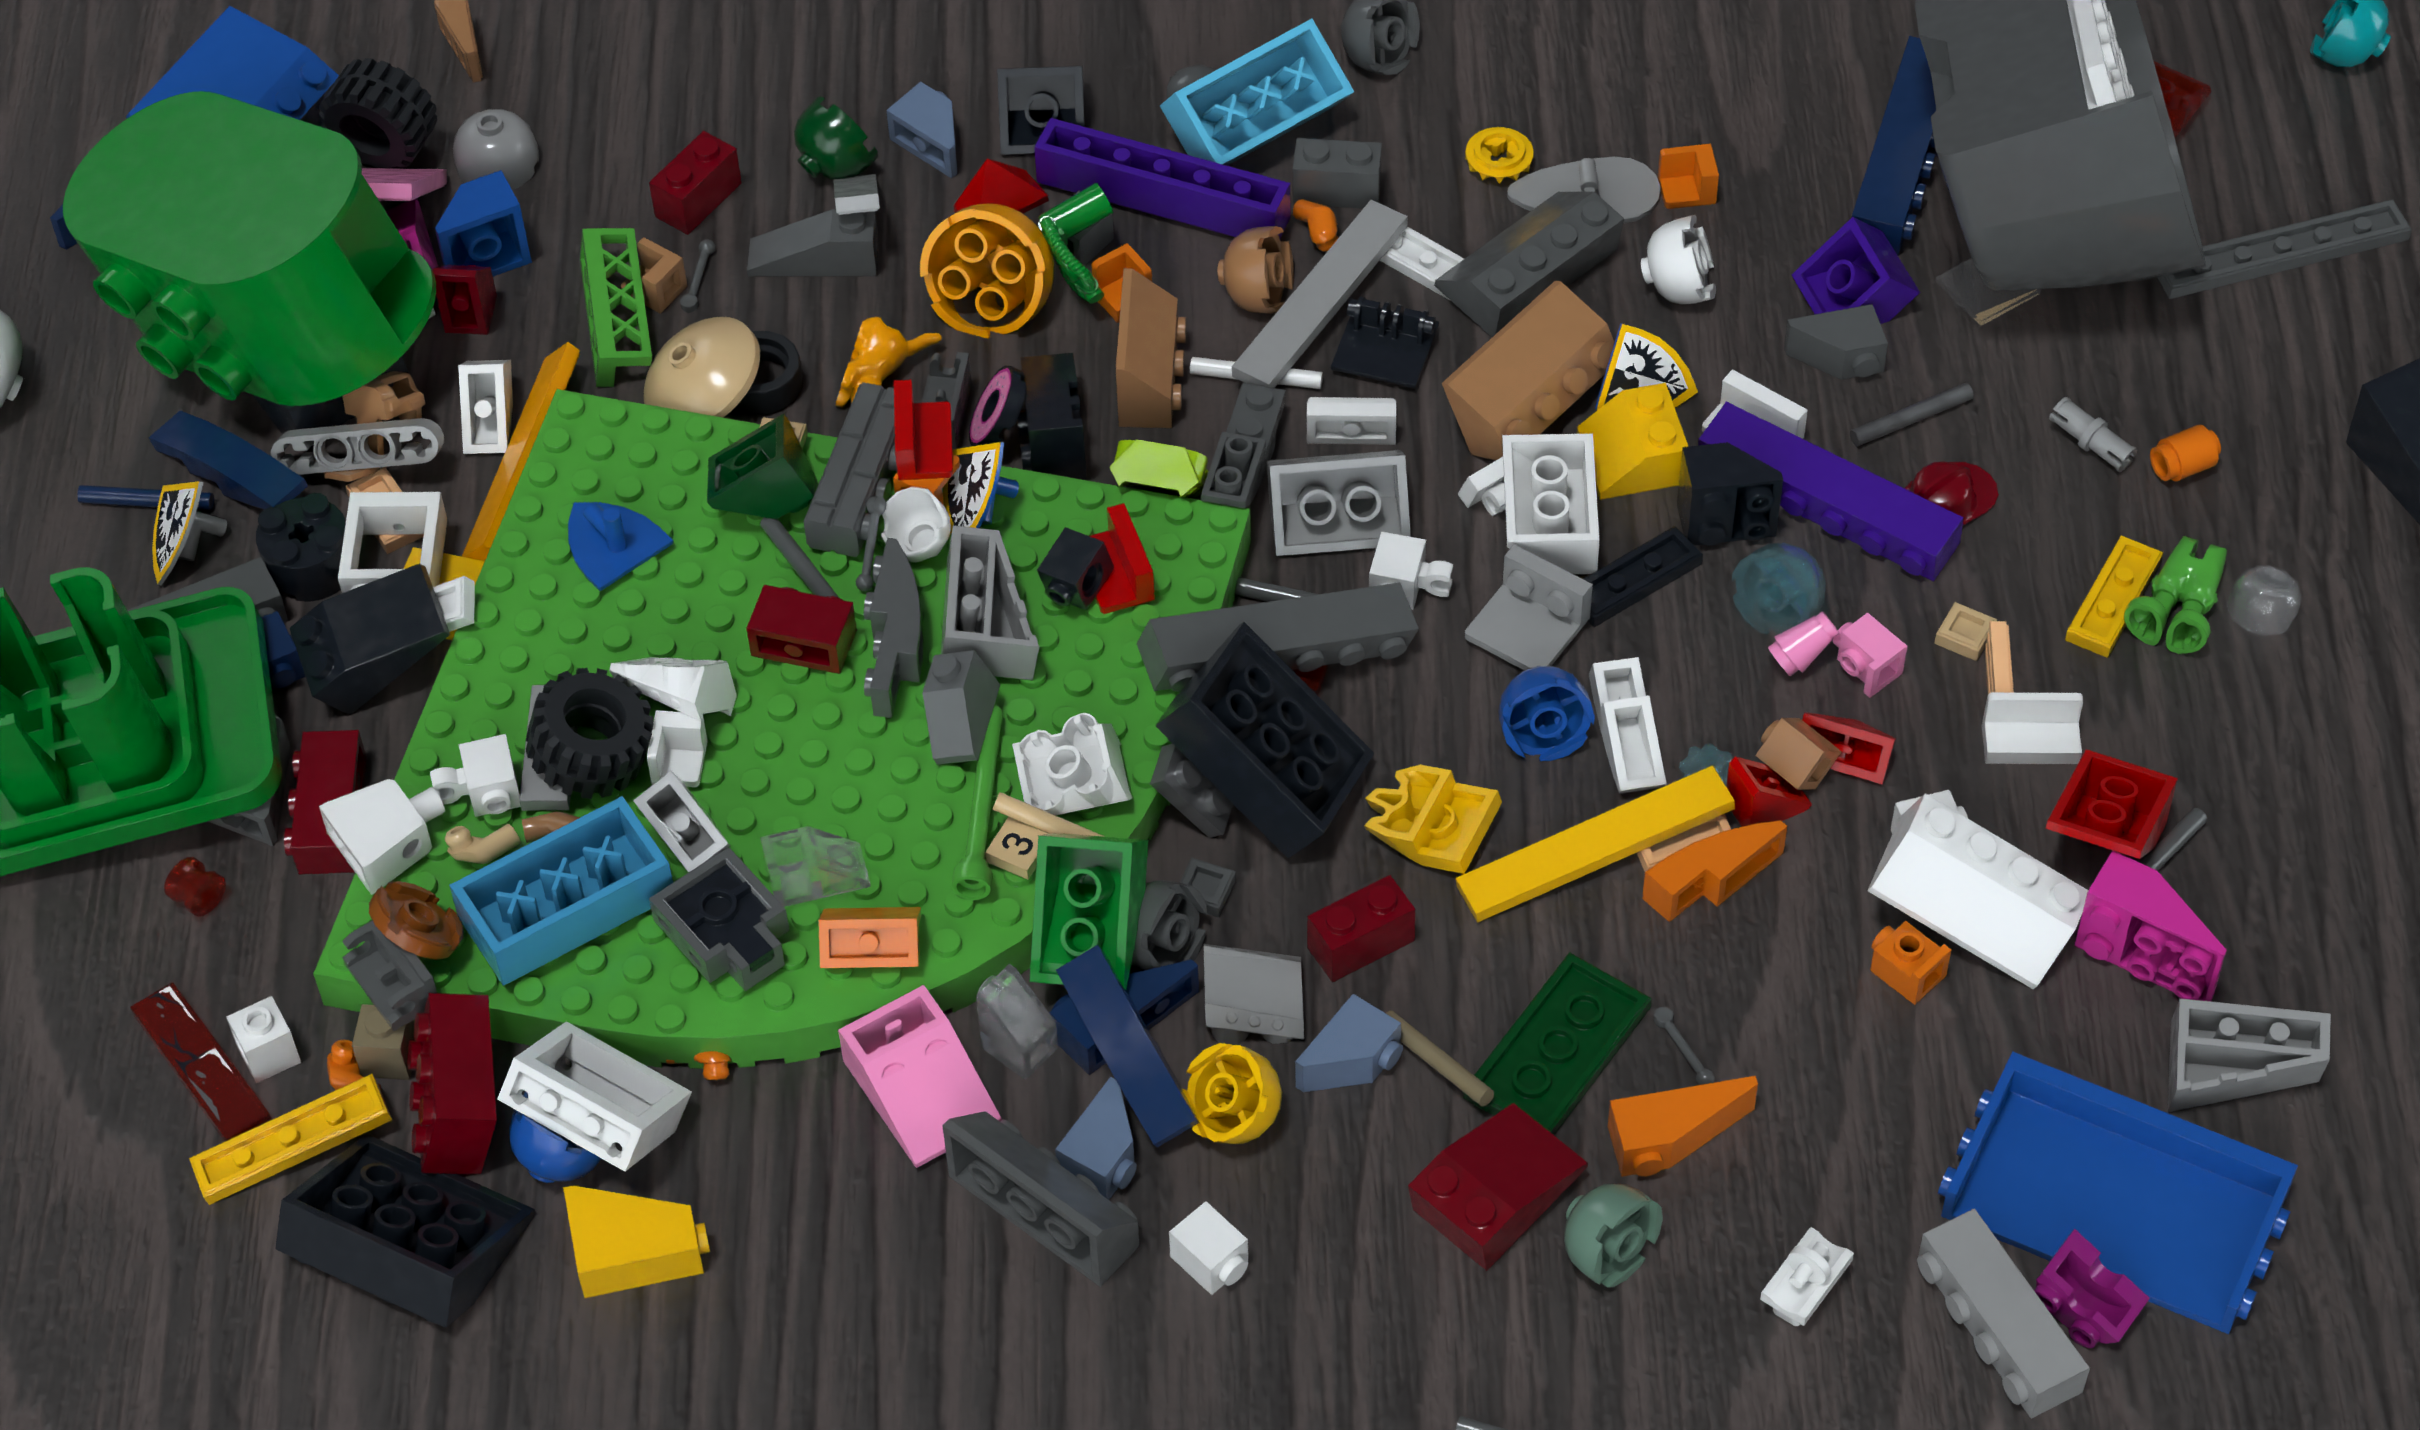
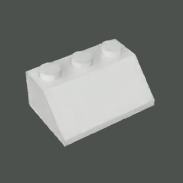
(1552, 498)

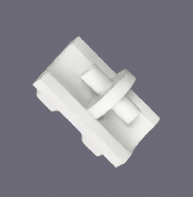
(1806, 1278)

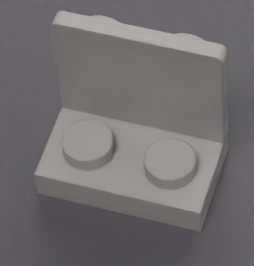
(1532, 611)

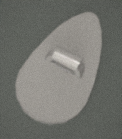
(1620, 181)

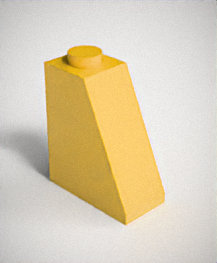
(631, 1240)

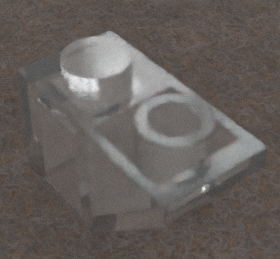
(812, 865)
(1015, 1023)

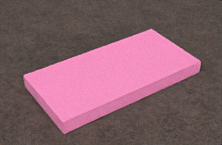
(404, 183)

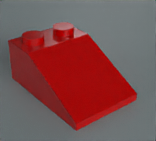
(2114, 805)

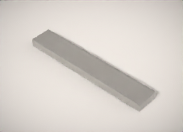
(1320, 296)

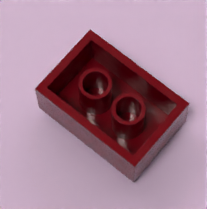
(452, 1083)

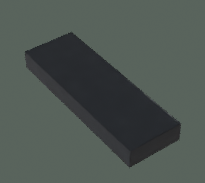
(1641, 573)

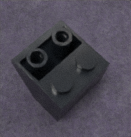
(1727, 495)

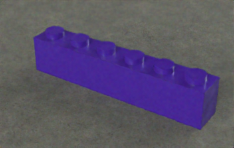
(1160, 180)
(1845, 496)

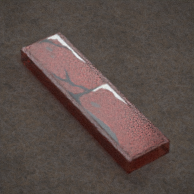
(200, 1062)

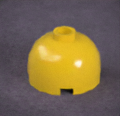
(1232, 1093)

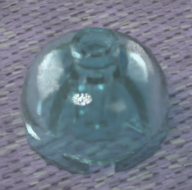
(1778, 587)

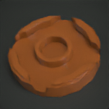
(414, 921)

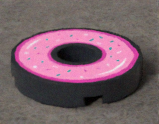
(998, 406)

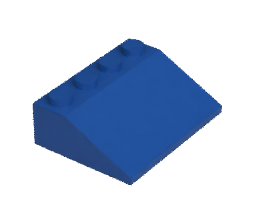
(247, 64)

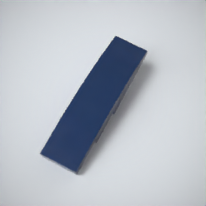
(230, 461)
(1127, 1046)

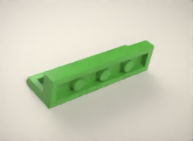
(599, 305)

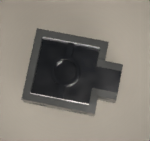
(724, 920)

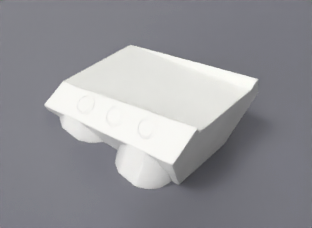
(682, 684)
(1072, 768)

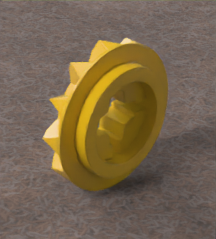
(1494, 142)

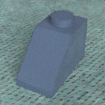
(925, 127)
(1350, 1048)
(1101, 1143)

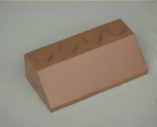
(1529, 371)

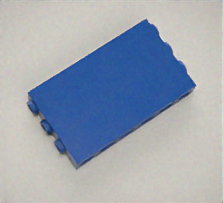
(2147, 1189)

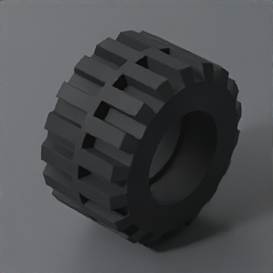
(379, 113)
(595, 703)

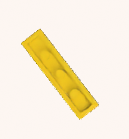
(290, 1139)

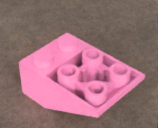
(914, 1072)

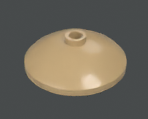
(704, 368)

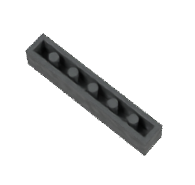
(1300, 630)

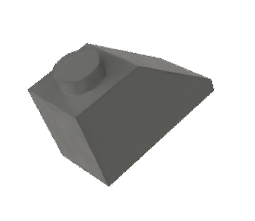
(1839, 342)
(958, 705)

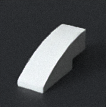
(1627, 725)

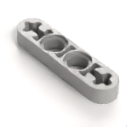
(356, 442)

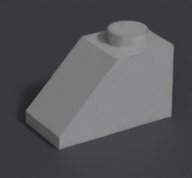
(681, 821)

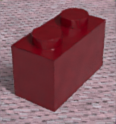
(695, 182)
(801, 628)
(1361, 928)

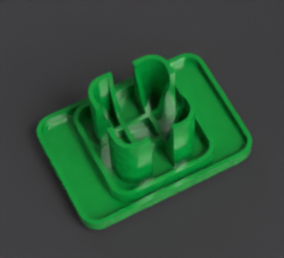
(130, 719)

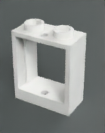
(392, 515)

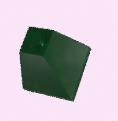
(761, 473)

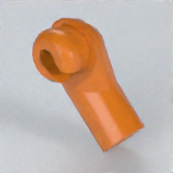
(342, 1065)

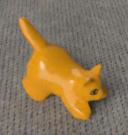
(877, 355)

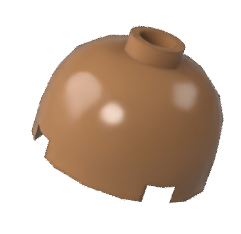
(1257, 269)

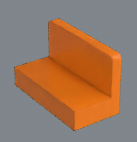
(869, 937)

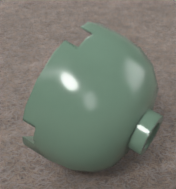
(1609, 1230)

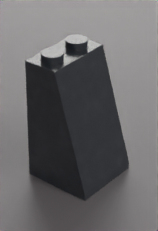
(2388, 433)

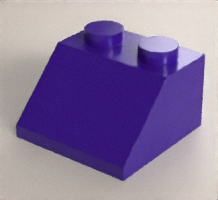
(1856, 271)

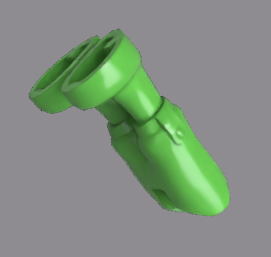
(2184, 581)

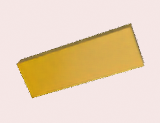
(2120, 581)

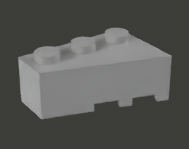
(984, 605)
(2242, 1051)

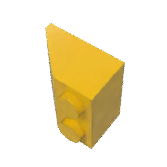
(1636, 442)

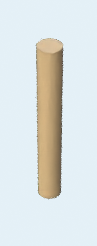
(1036, 817)

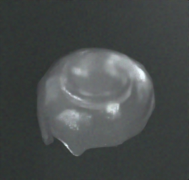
(2264, 600)

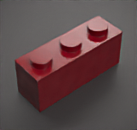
(325, 769)

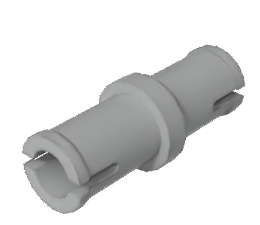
(2093, 434)

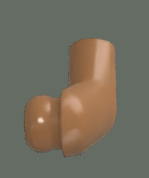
(541, 825)

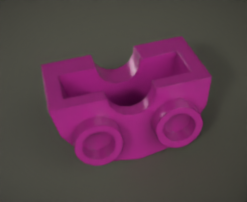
(2087, 1294)

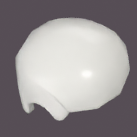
(917, 523)

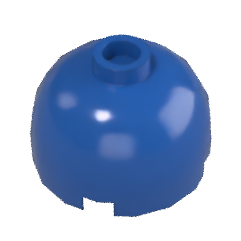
(1545, 713)
(546, 1153)

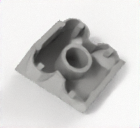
(1252, 995)

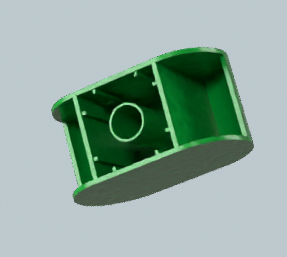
(247, 250)

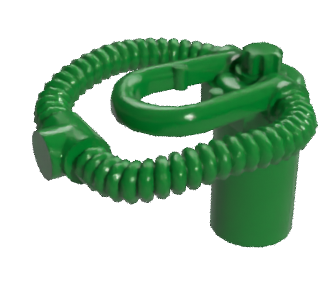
(1066, 221)

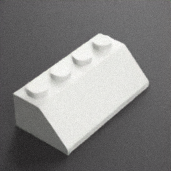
(1978, 890)

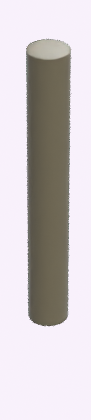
(1443, 1063)

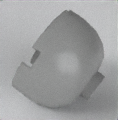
(493, 143)

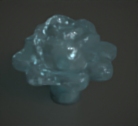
(1707, 756)

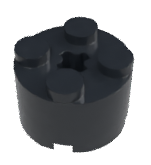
(302, 546)

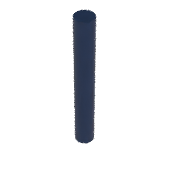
(131, 497)

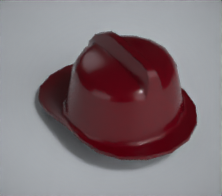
(1956, 487)

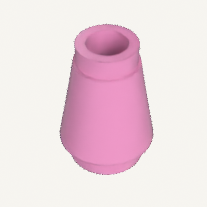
(1803, 643)

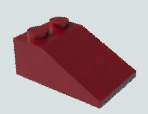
(1494, 1183)

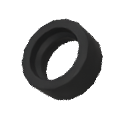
(783, 390)

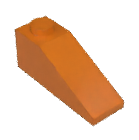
(1667, 1126)

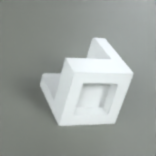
(677, 746)

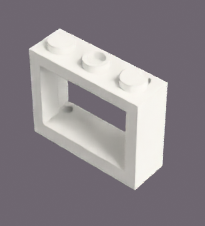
(597, 1099)

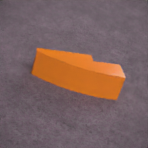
(1712, 867)

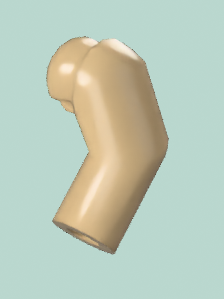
(480, 850)

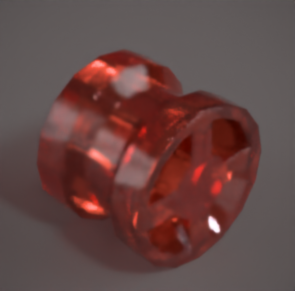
(194, 886)

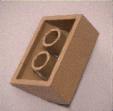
(1148, 354)

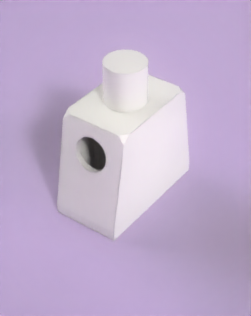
(381, 830)

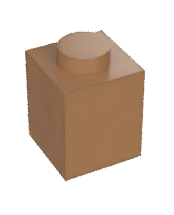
(1797, 752)

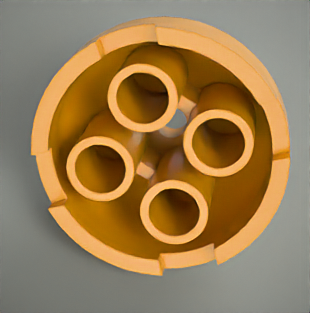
(988, 250)

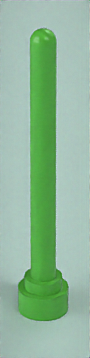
(972, 875)

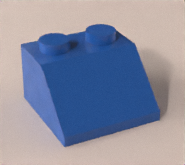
(484, 226)

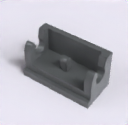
(950, 386)
(388, 975)

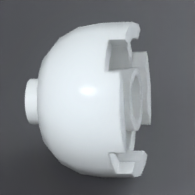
(1679, 262)

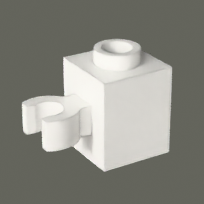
(1403, 561)
(485, 776)

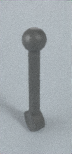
(689, 301)
(876, 506)
(1664, 1019)

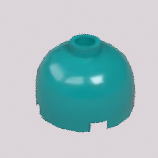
(2352, 32)

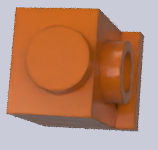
(1909, 961)

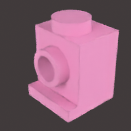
(1870, 653)

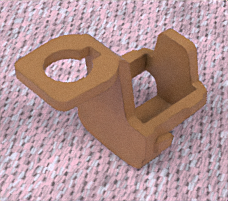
(376, 403)

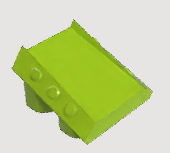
(1159, 467)

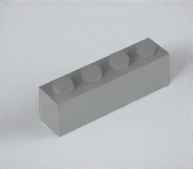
(2002, 1314)

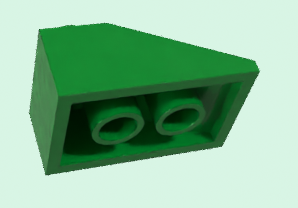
(1084, 898)

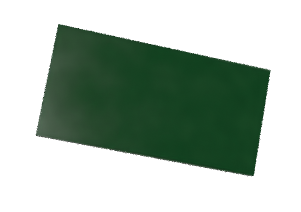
(1561, 1042)

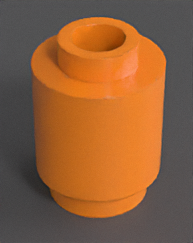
(2185, 453)

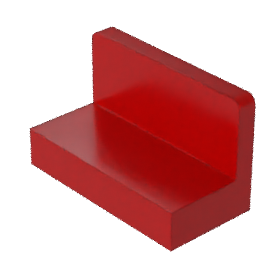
(921, 436)
(1132, 575)

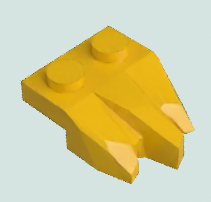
(1433, 817)

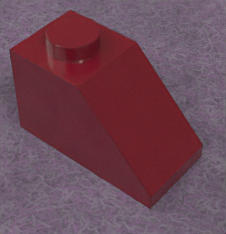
(465, 298)

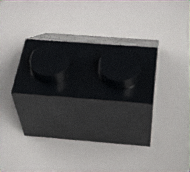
(1034, 96)

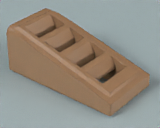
(458, 28)

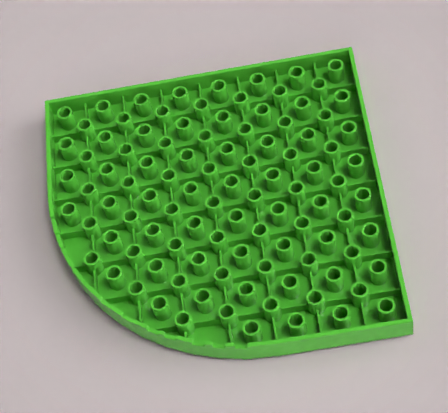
(797, 737)

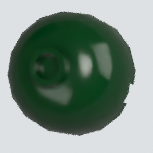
(831, 143)

